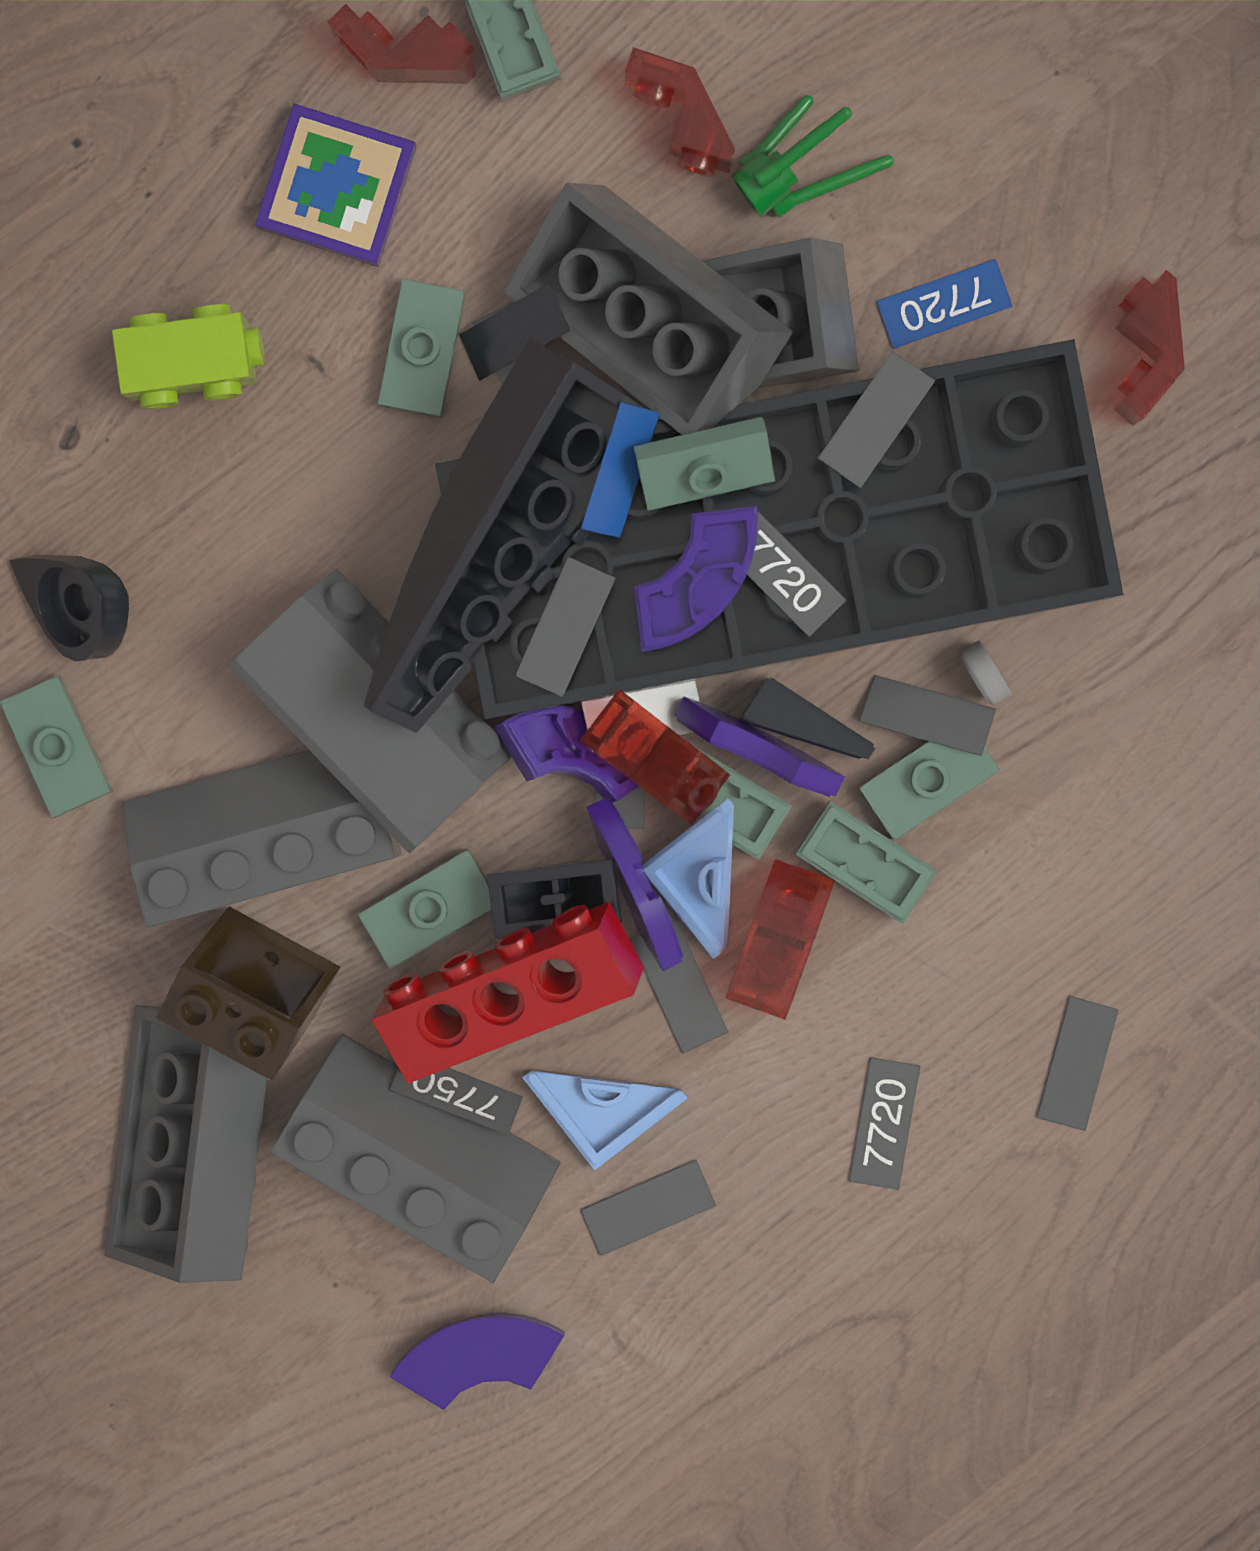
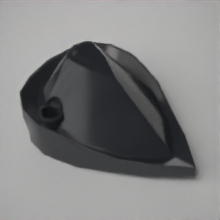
(75, 602)

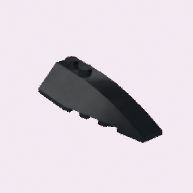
(495, 529)

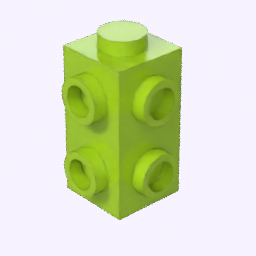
(199, 354)

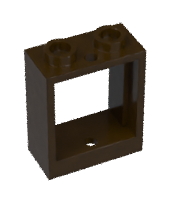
(237, 954)

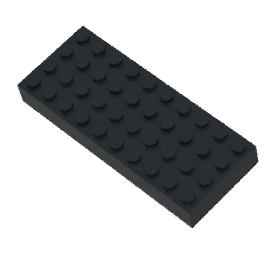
(965, 522)

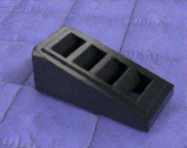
(789, 714)

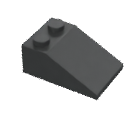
(807, 292)

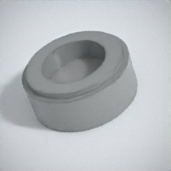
(985, 673)

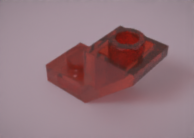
(422, 56)
(698, 133)
(1154, 328)
(655, 757)
(780, 939)

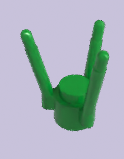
(767, 179)

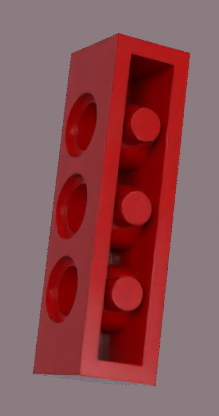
(430, 1041)

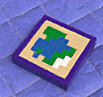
(336, 185)

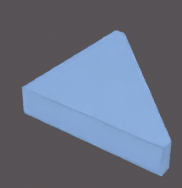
(696, 876)
(600, 1112)

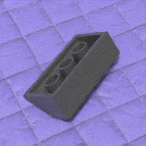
(649, 309)
(315, 678)
(247, 836)
(184, 1157)
(415, 1164)

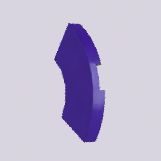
(701, 581)
(550, 743)
(758, 747)
(646, 908)
(477, 1352)

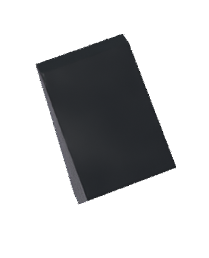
(541, 893)

